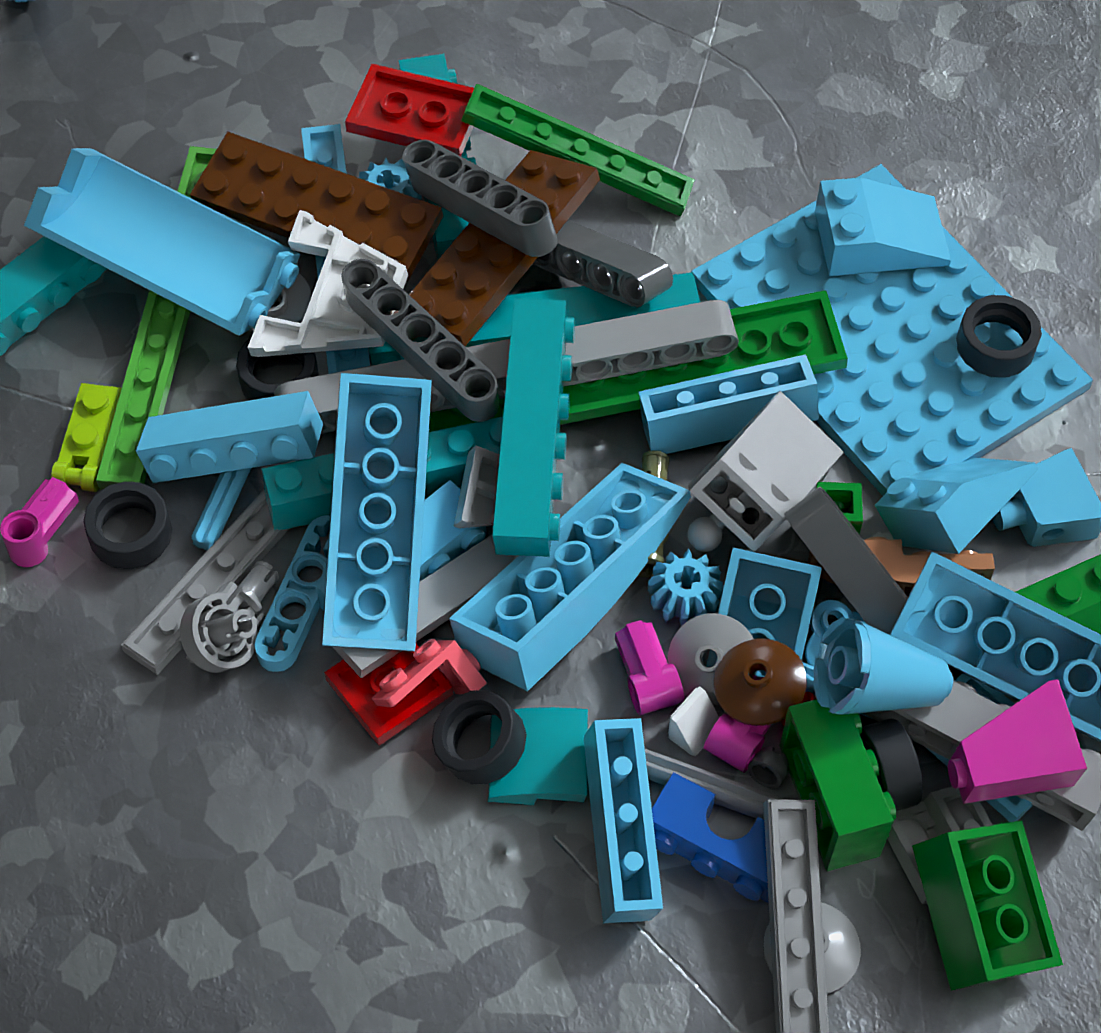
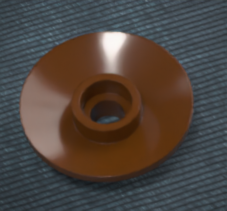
(761, 700)

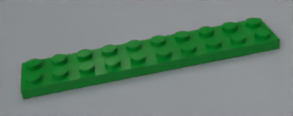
(764, 333)

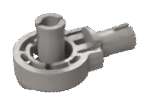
(224, 619)

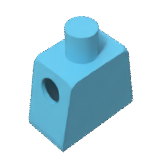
(1054, 504)

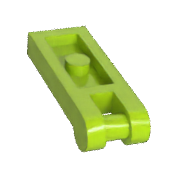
(87, 436)

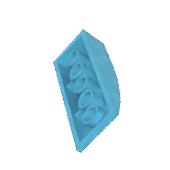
(377, 512)
(549, 604)
(1003, 639)

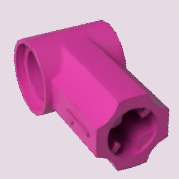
(31, 528)
(650, 678)
(735, 741)

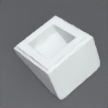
(693, 722)

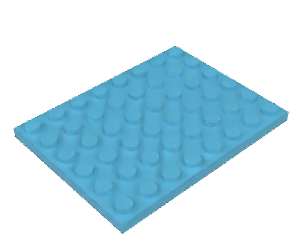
(905, 388)

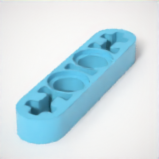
(294, 590)

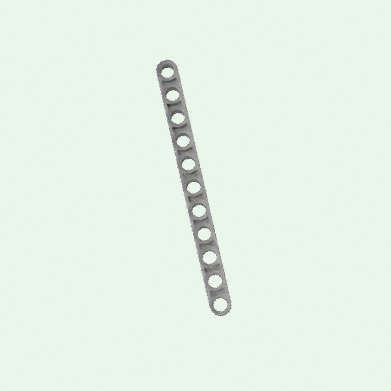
(598, 353)

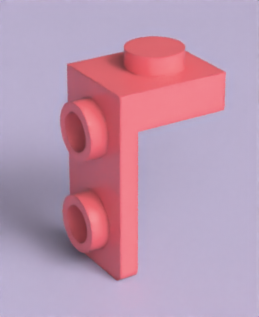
(454, 663)

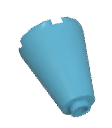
(876, 672)

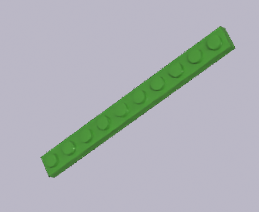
(150, 364)

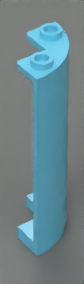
(163, 240)

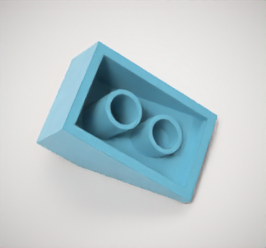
(878, 227)
(951, 502)
(769, 598)

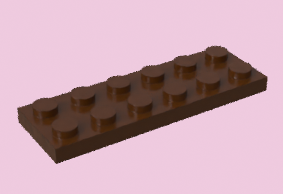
(273, 185)
(482, 269)

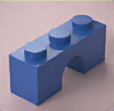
(682, 829)

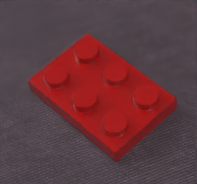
(410, 108)

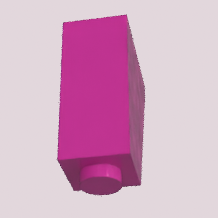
(1020, 750)

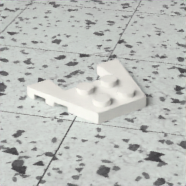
(329, 318)

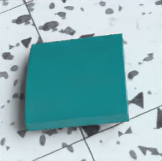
(552, 758)

